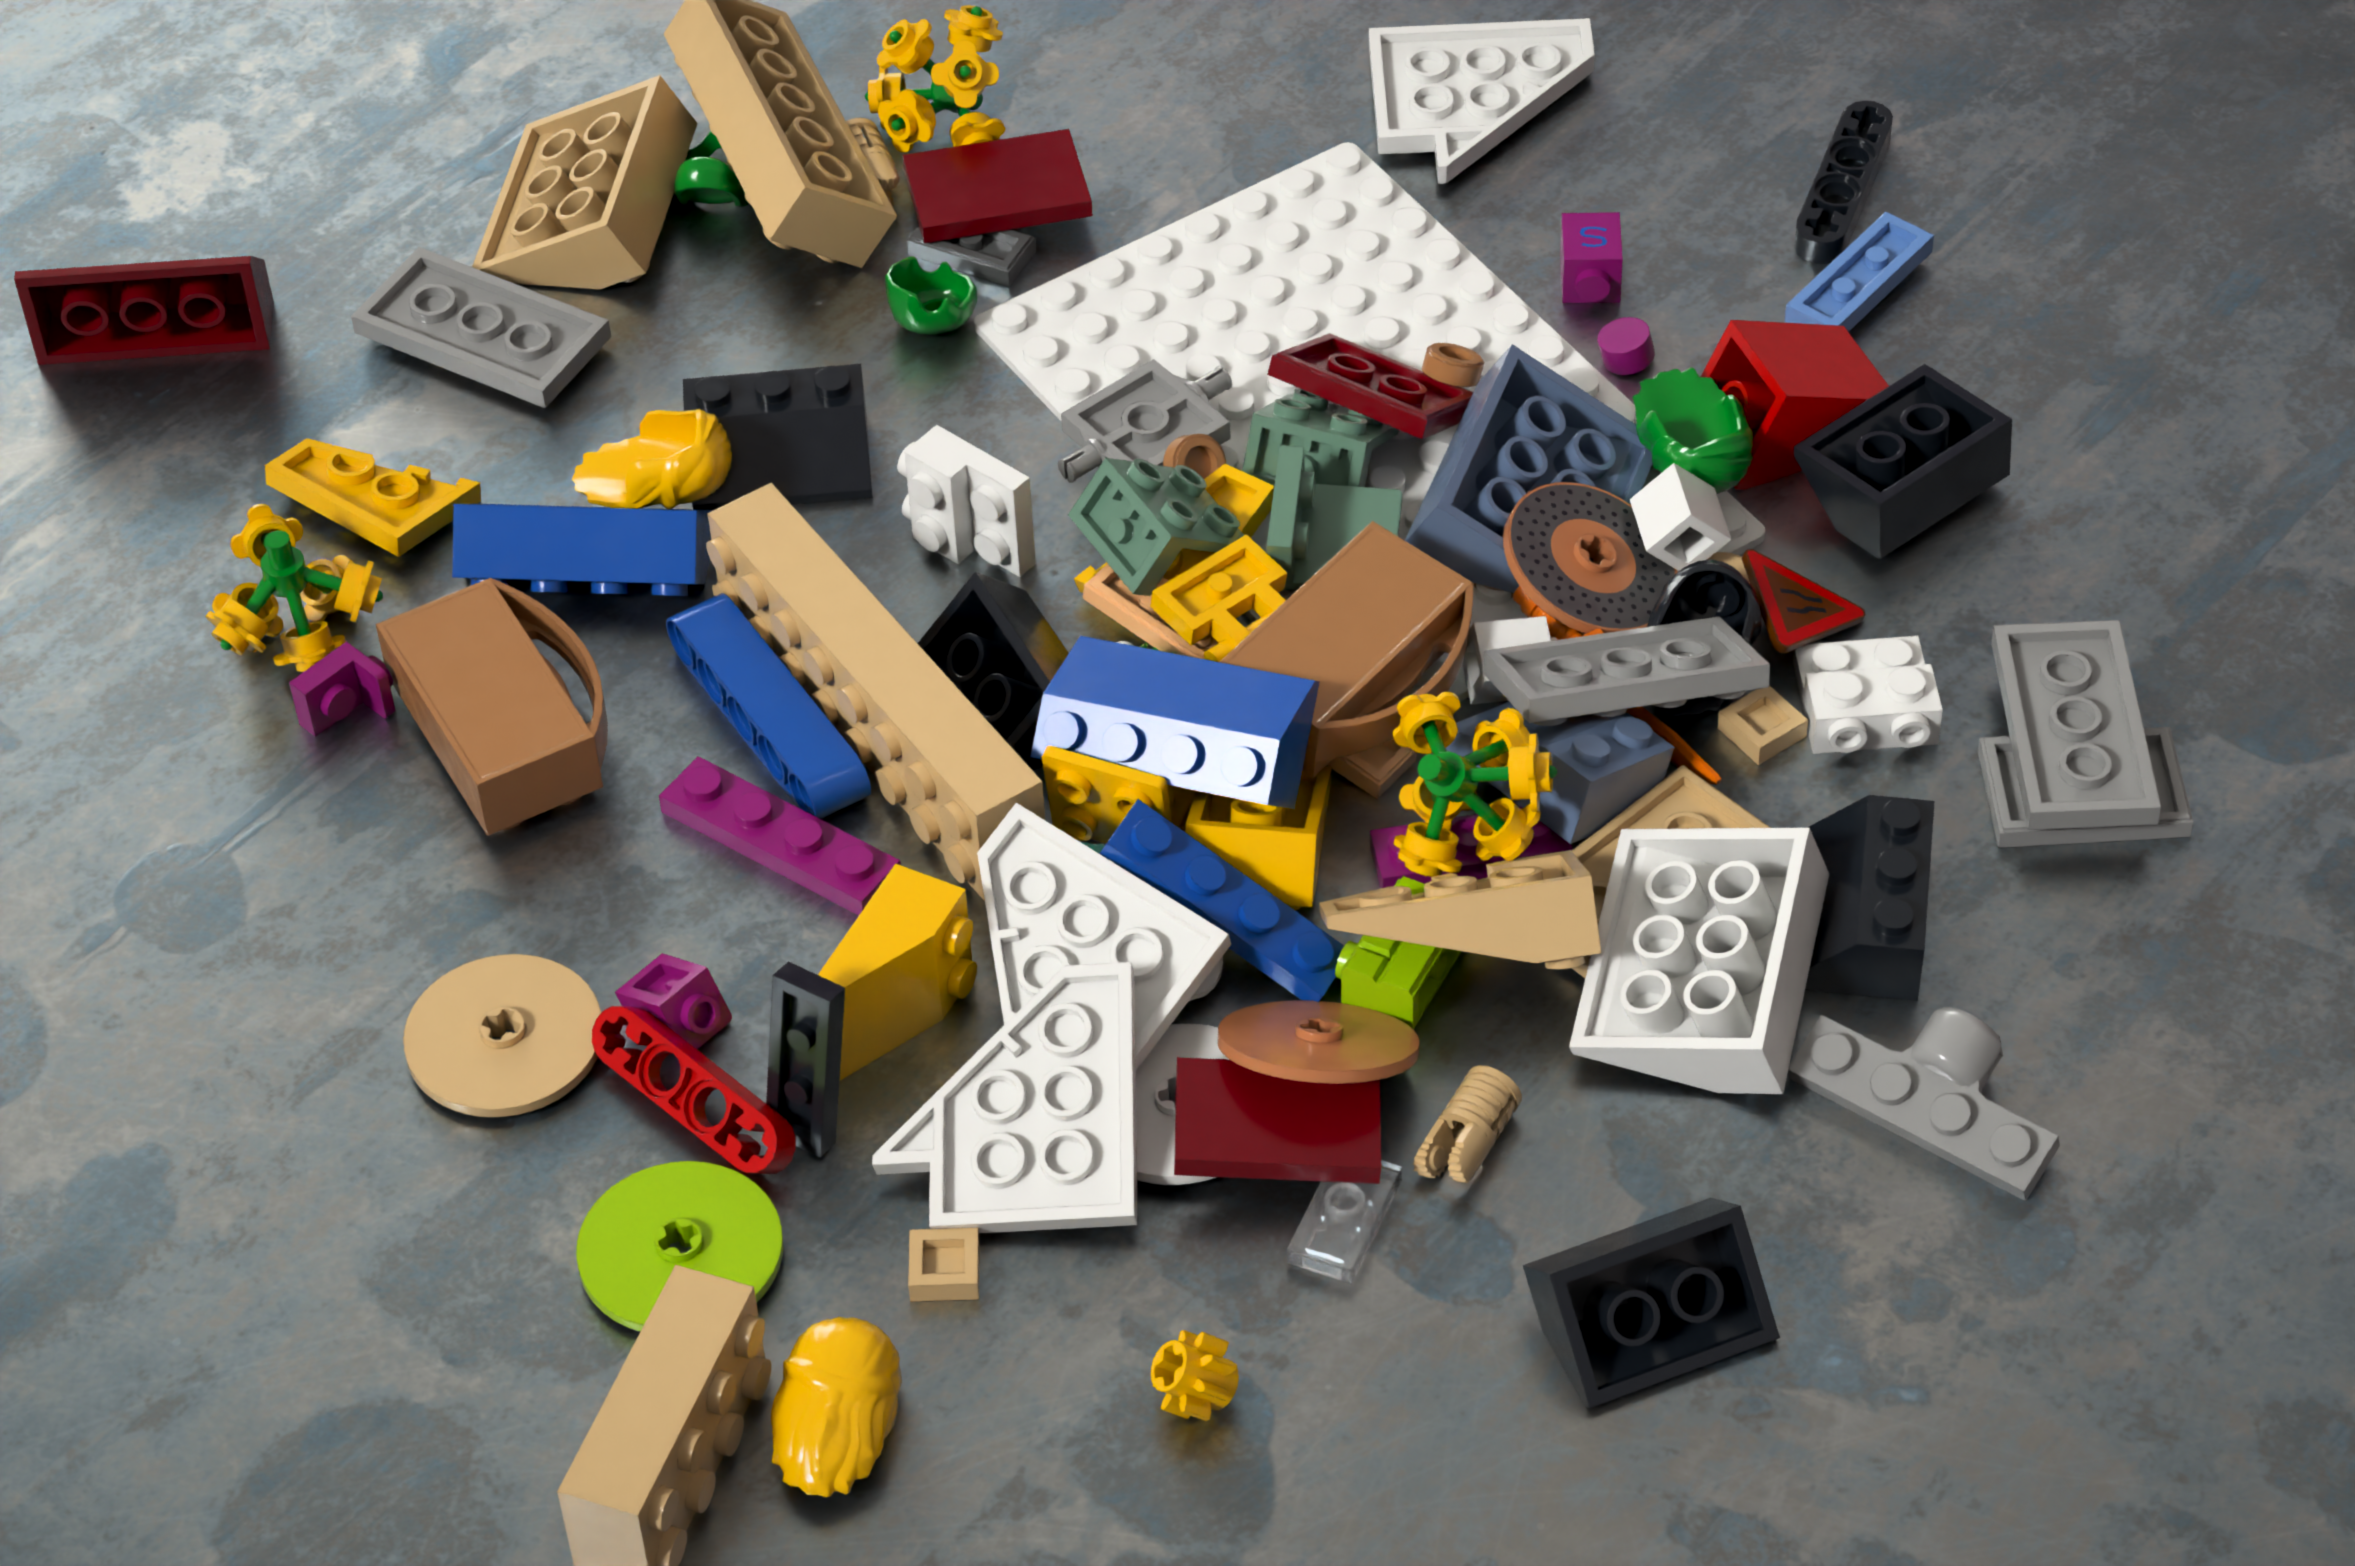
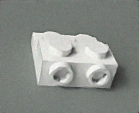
(967, 502)
(1868, 695)

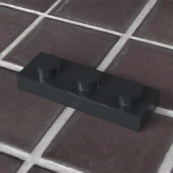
(806, 1055)

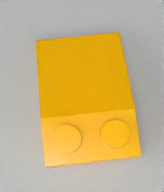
(1267, 842)
(901, 964)

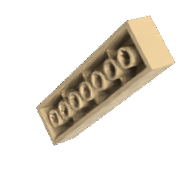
(870, 679)

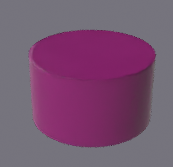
(1626, 346)

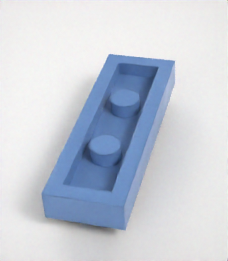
(1862, 274)

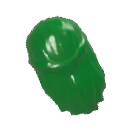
(1694, 426)

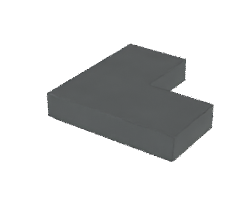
(989, 256)

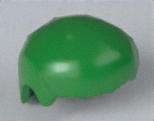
(929, 300)

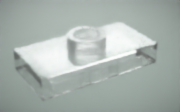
(1342, 1224)

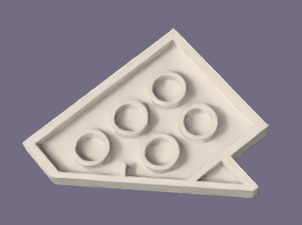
(1068, 905)
(1037, 1117)

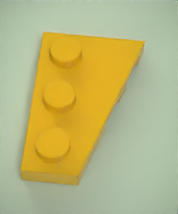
(370, 500)

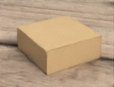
(1762, 724)
(944, 1264)

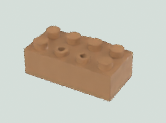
(1367, 635)
(496, 702)

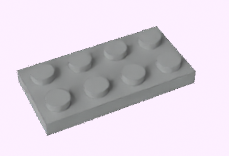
(481, 327)
(1626, 670)
(2075, 725)

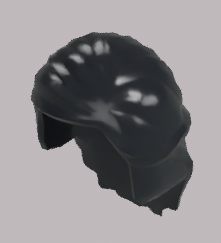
(1703, 592)

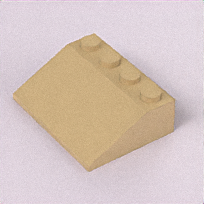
(589, 191)

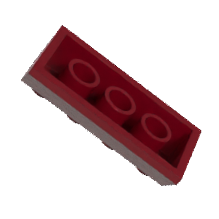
(147, 309)

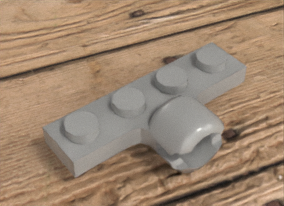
(1931, 1095)

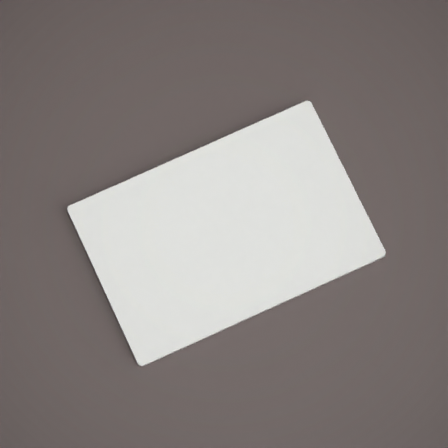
(1277, 267)

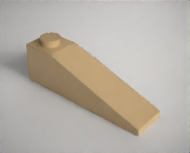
(1521, 912)

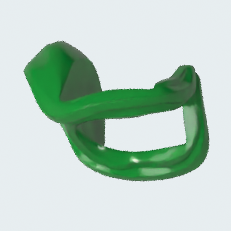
(707, 178)

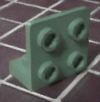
(1333, 439)
(1146, 515)
(1318, 520)

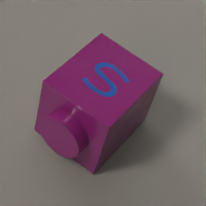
(1591, 257)

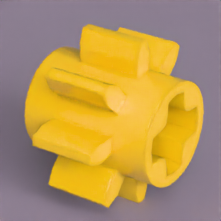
(1194, 1375)

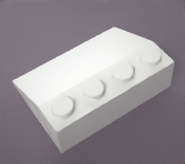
(1704, 956)

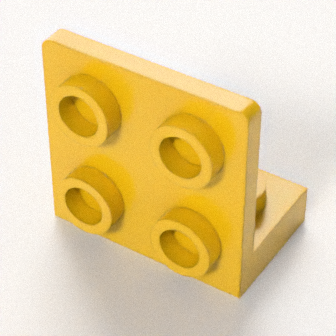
(1095, 795)

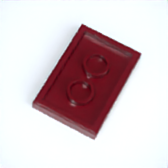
(997, 185)
(1371, 385)
(1273, 1127)

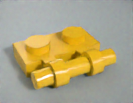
(1217, 592)

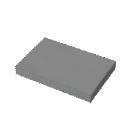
(2009, 815)

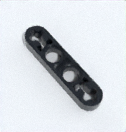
(1843, 181)

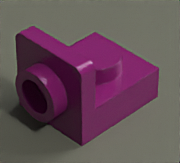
(338, 686)
(679, 996)

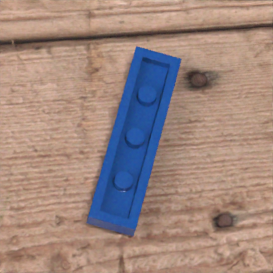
(1257, 922)

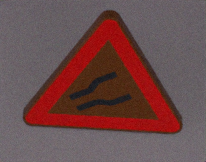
(1794, 606)

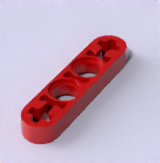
(696, 1082)

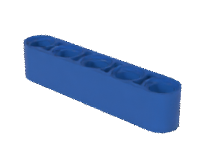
(768, 707)

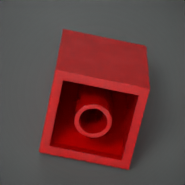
(1789, 385)

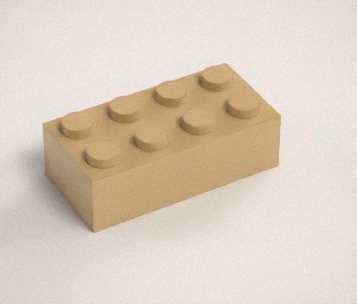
(666, 1424)

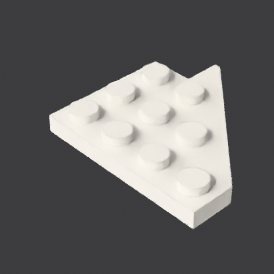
(1470, 84)

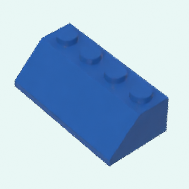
(582, 545)
(1181, 719)

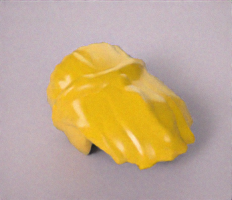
(670, 463)
(835, 1405)

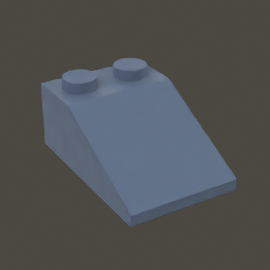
(1599, 766)

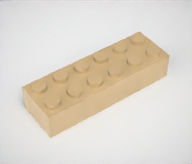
(780, 129)

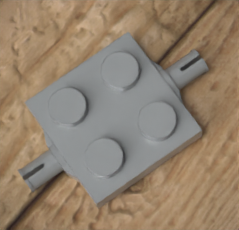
(1142, 417)

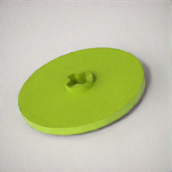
(700, 1204)

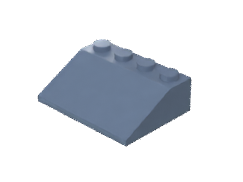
(1515, 436)

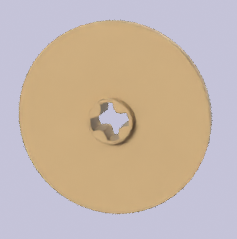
(469, 1071)

